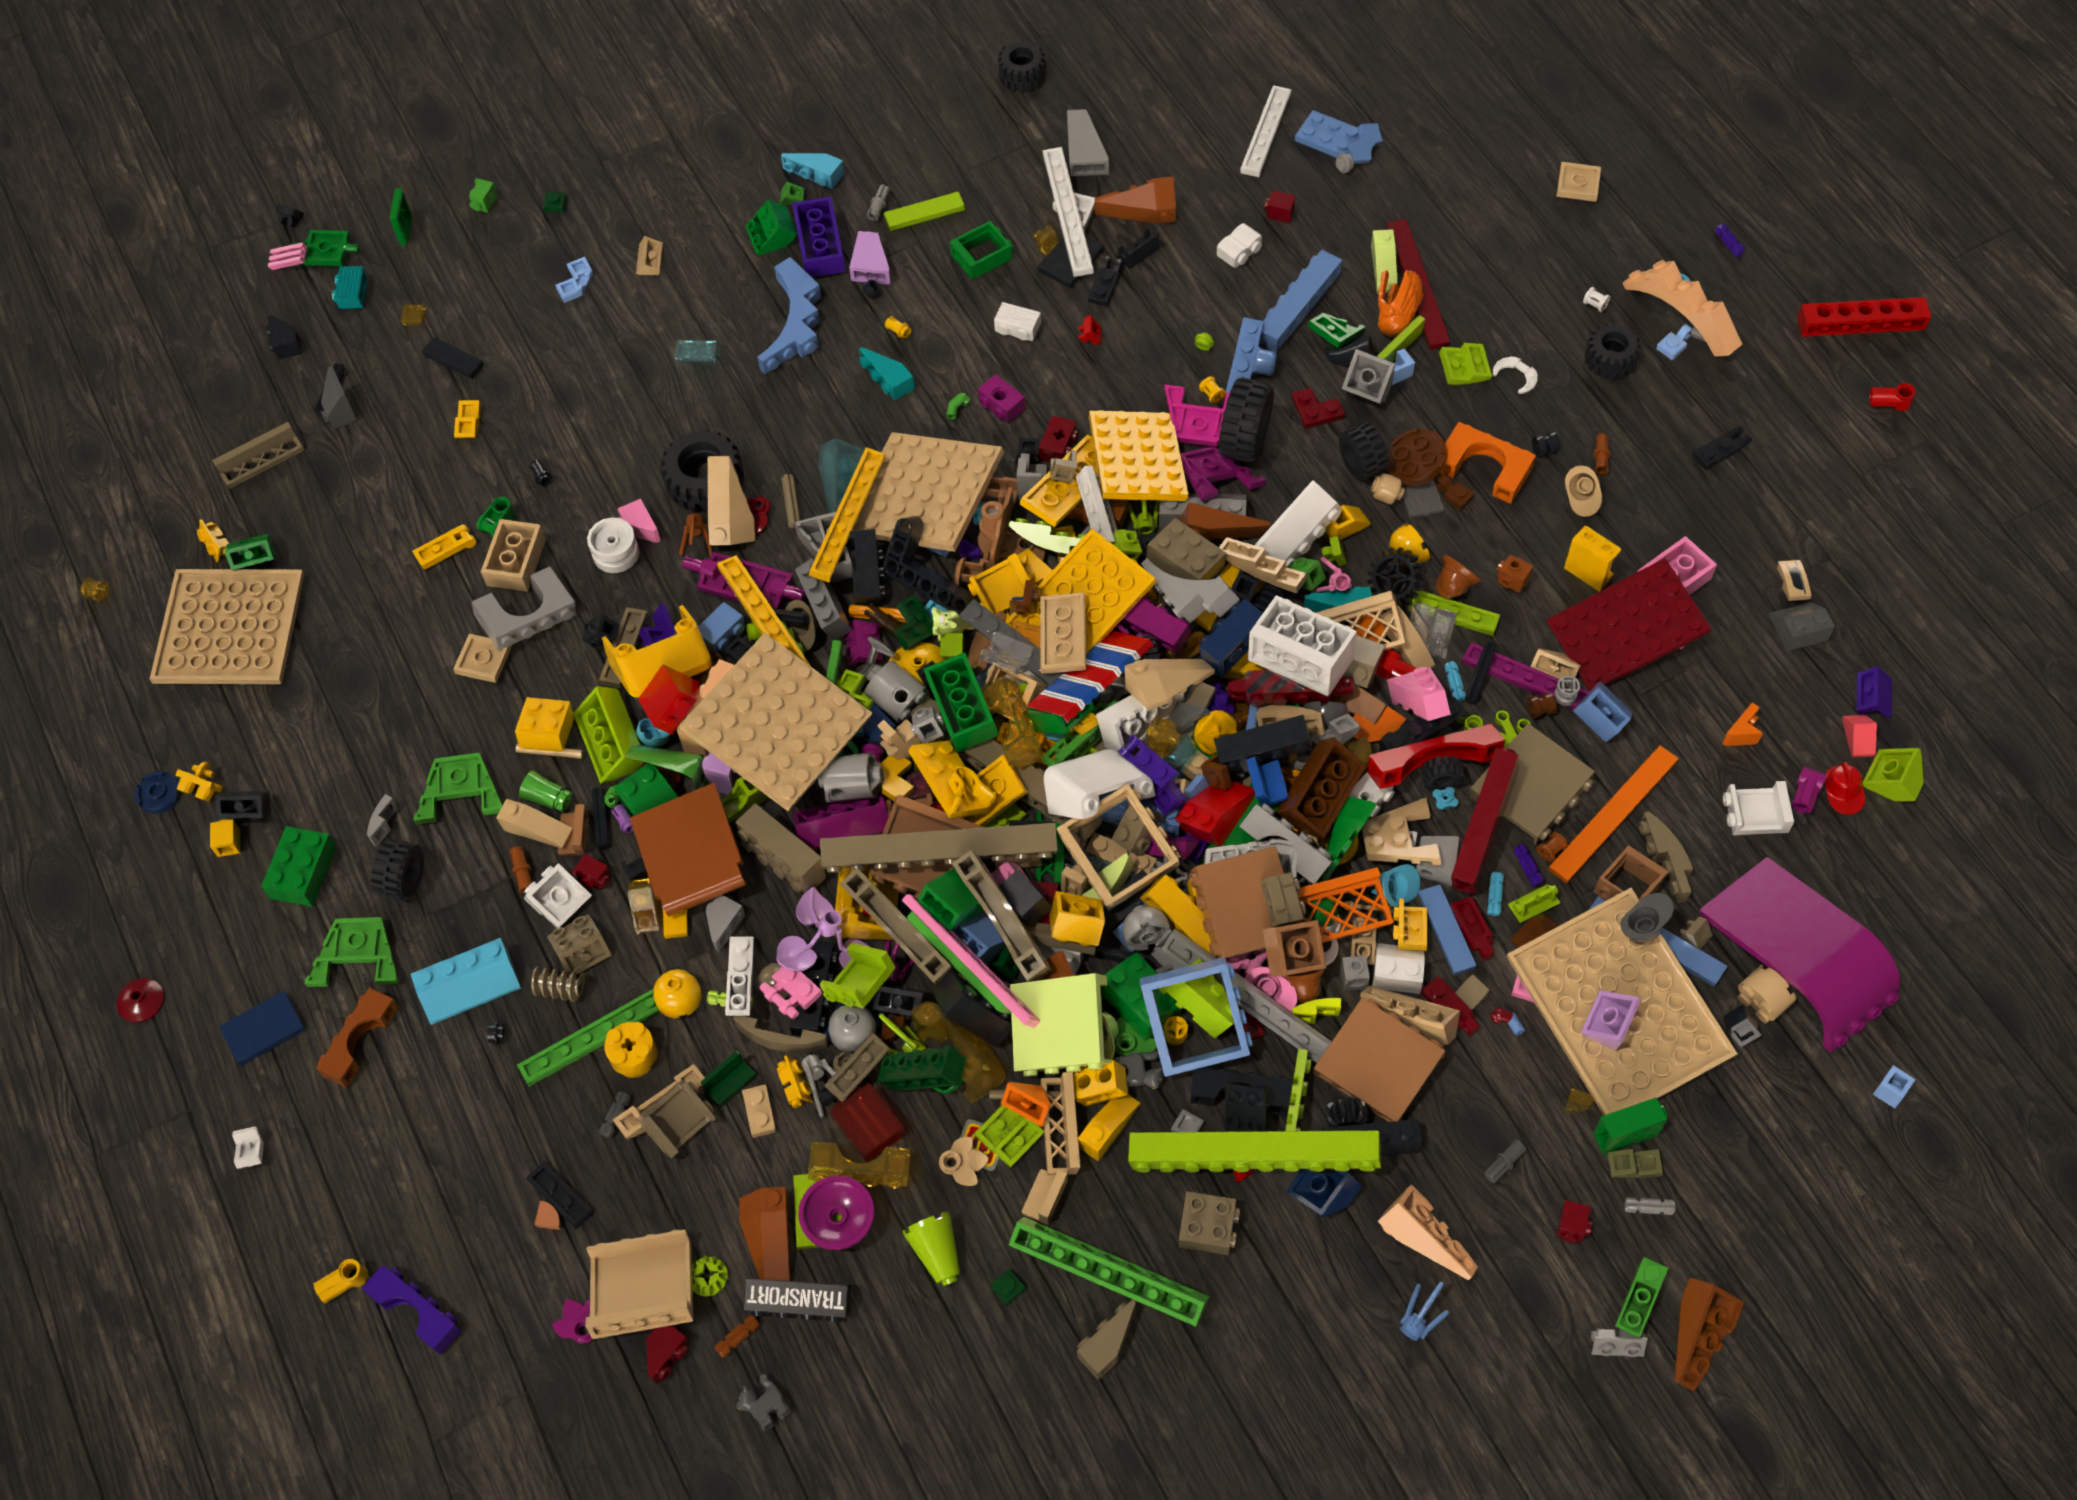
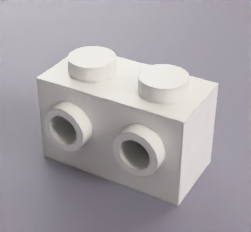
(1368, 790)

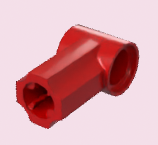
(1900, 397)
(1392, 665)

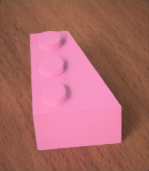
(1419, 692)

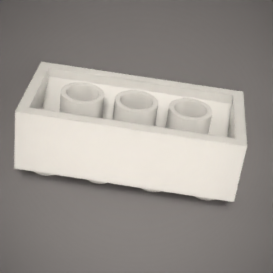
(1300, 524)

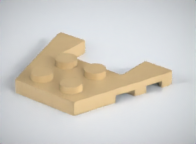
(1389, 838)

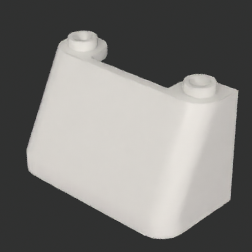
(1076, 784)

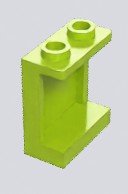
(860, 977)

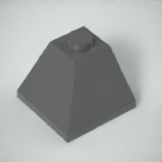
(335, 403)

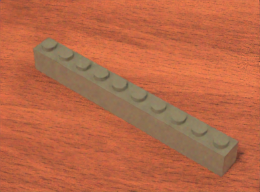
(1033, 779)
(937, 846)

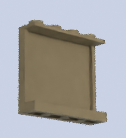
(1545, 784)

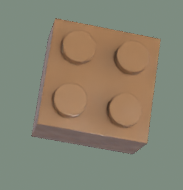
(1294, 948)

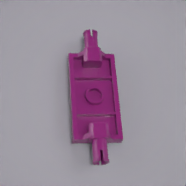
(772, 582)

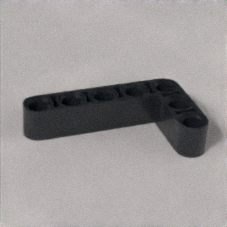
(922, 575)

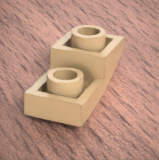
(1363, 943)

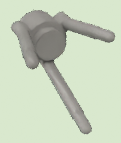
(814, 1070)

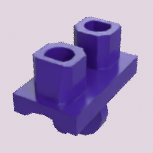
(1220, 700)

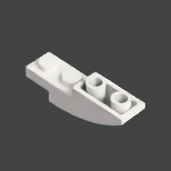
(739, 976)

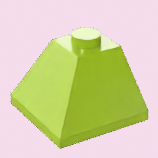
(1896, 774)

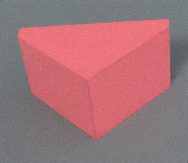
(1860, 735)

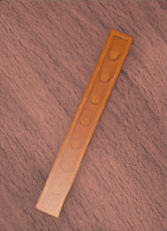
(1613, 814)

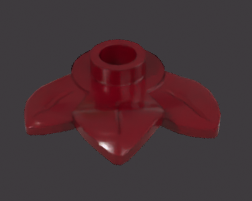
(759, 514)

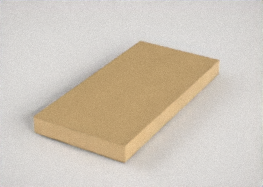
(1063, 633)

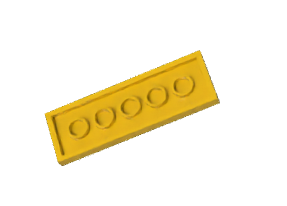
(1056, 499)

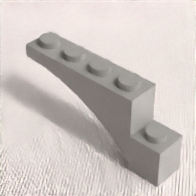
(1192, 596)

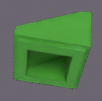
(791, 193)

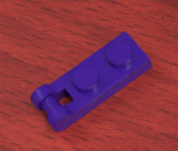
(1149, 763)

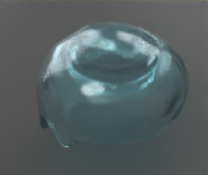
(1182, 753)

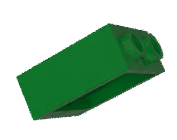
(960, 246)
(1053, 723)

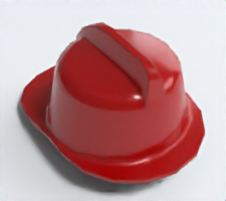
(1845, 789)

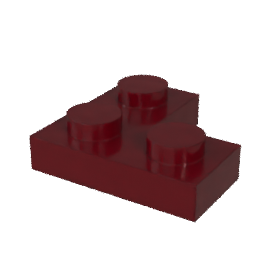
(1315, 413)

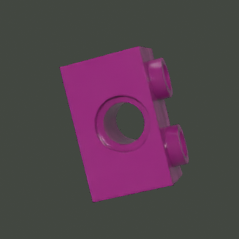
(1001, 399)

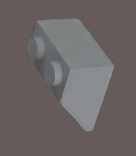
(1369, 376)

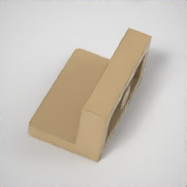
(1045, 1196)

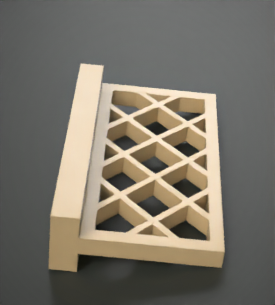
(1366, 607)

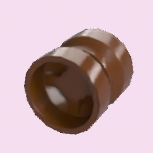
(1541, 705)

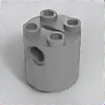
(888, 687)
(852, 778)

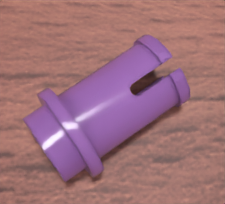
(623, 818)

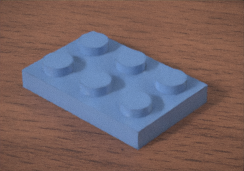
(1326, 134)

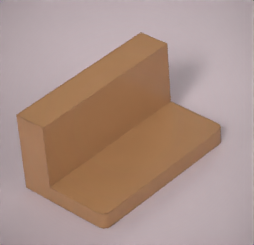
(579, 822)

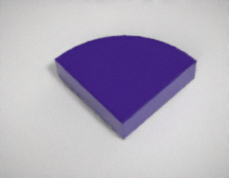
(969, 550)

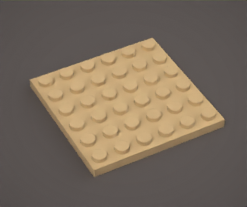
(929, 480)
(227, 626)
(775, 721)

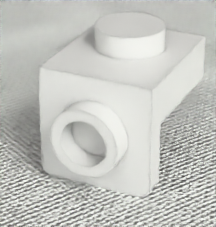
(248, 1147)

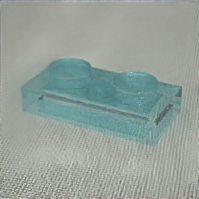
(696, 351)

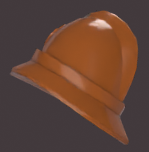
(1454, 578)
(1306, 985)

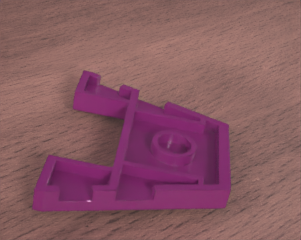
(1209, 466)

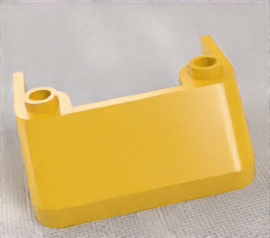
(682, 652)

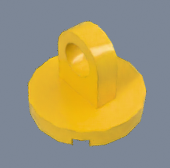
(1213, 726)

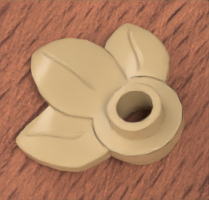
(967, 1161)

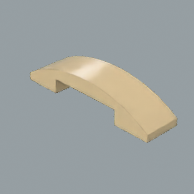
(627, 1120)

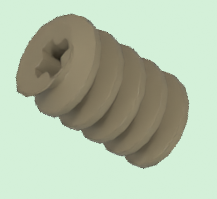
(556, 985)

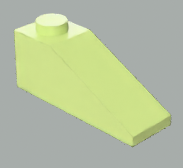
(1384, 256)

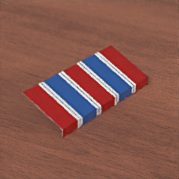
(1104, 664)

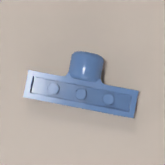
(1248, 356)

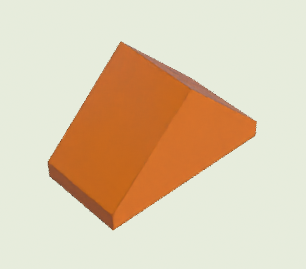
(1027, 1101)

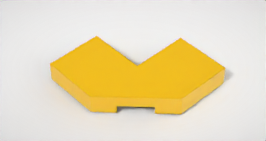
(893, 783)

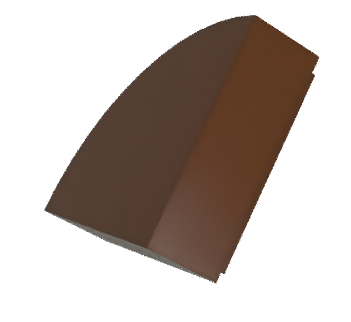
(887, 1033)

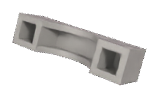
(1311, 861)

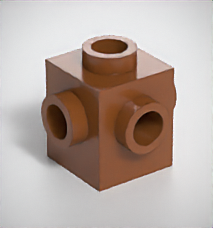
(1514, 573)

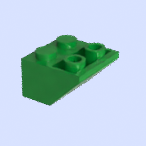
(771, 228)

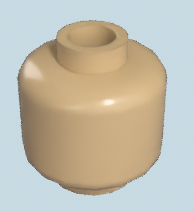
(1387, 488)

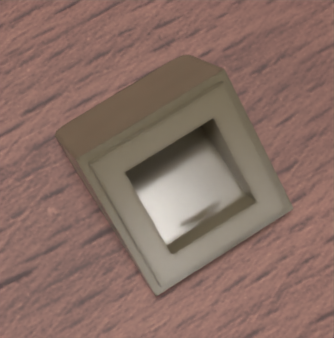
(1472, 992)

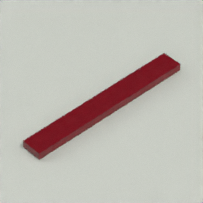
(1410, 260)

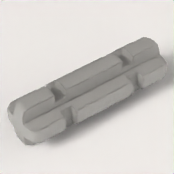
(1649, 1205)

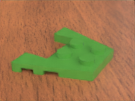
(457, 778)
(355, 942)

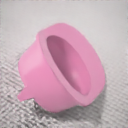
(1275, 987)

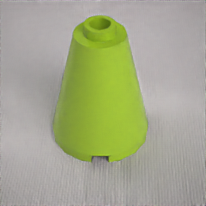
(936, 1247)

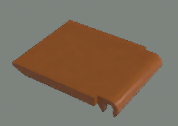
(689, 849)

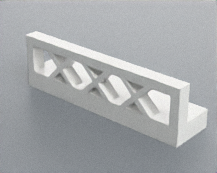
(1097, 509)

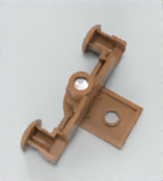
(996, 537)

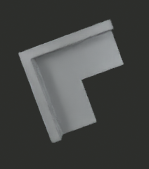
(1028, 474)

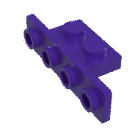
(663, 629)

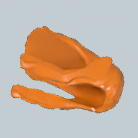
(1400, 307)

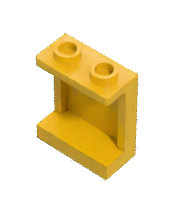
(1591, 558)
(999, 584)

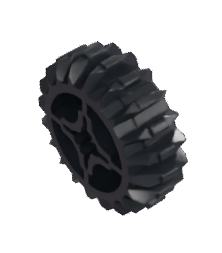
(1397, 568)

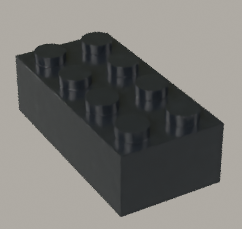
(1281, 741)

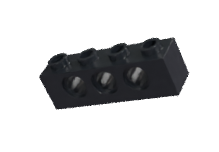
(816, 1021)

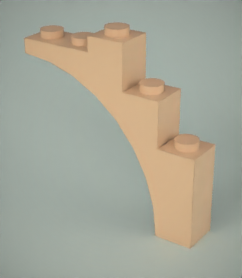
(1689, 299)

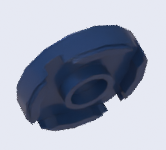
(157, 792)

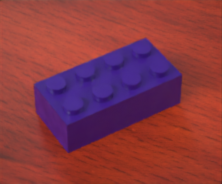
(819, 237)

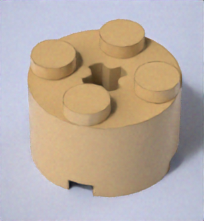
(1766, 993)

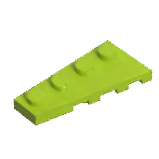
(1299, 1089)

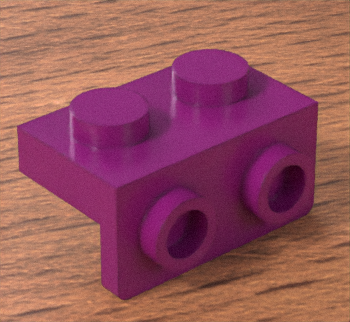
(858, 644)

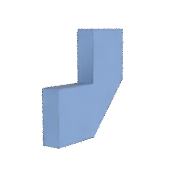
(577, 285)

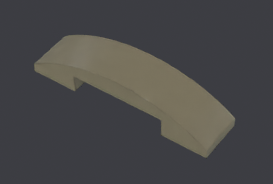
(809, 1040)

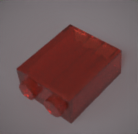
(867, 1122)

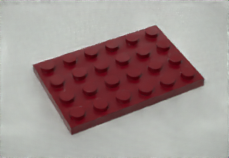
(1628, 625)

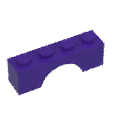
(389, 1291)

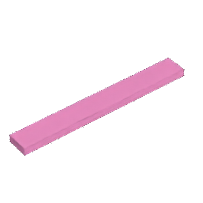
(970, 959)

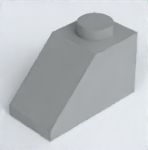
(723, 919)

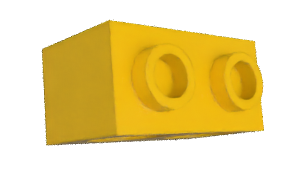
(1100, 1088)

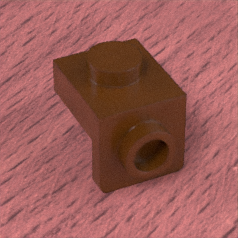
(1030, 599)
(1216, 773)

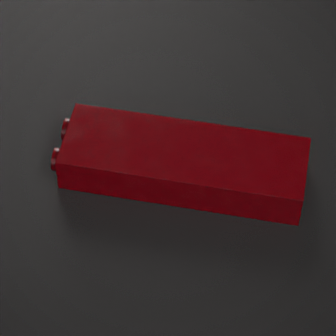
(1485, 821)

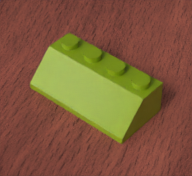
(607, 734)

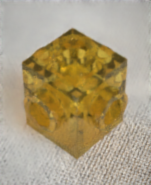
(1162, 736)

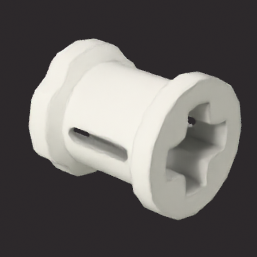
(1601, 304)

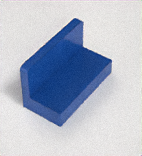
(1267, 781)

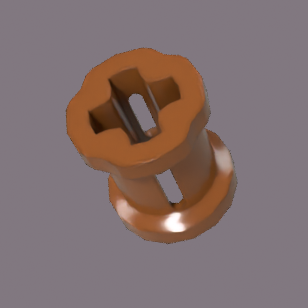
(1551, 847)

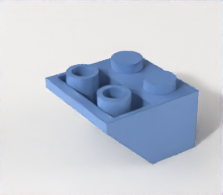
(1603, 712)
(981, 937)

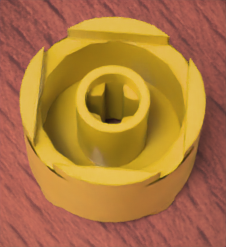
(623, 1039)

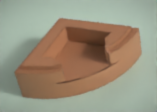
(547, 1217)

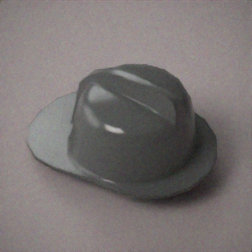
(1647, 917)

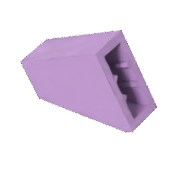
(869, 259)

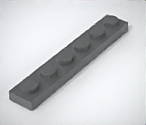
(987, 623)

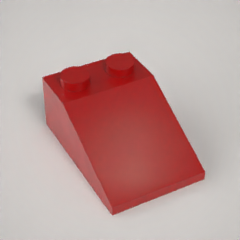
(1215, 812)

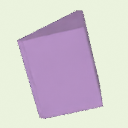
(1610, 1018)

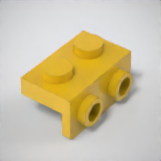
(1411, 927)

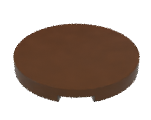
(1417, 457)

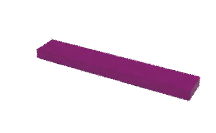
(1518, 674)

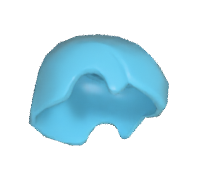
(650, 735)

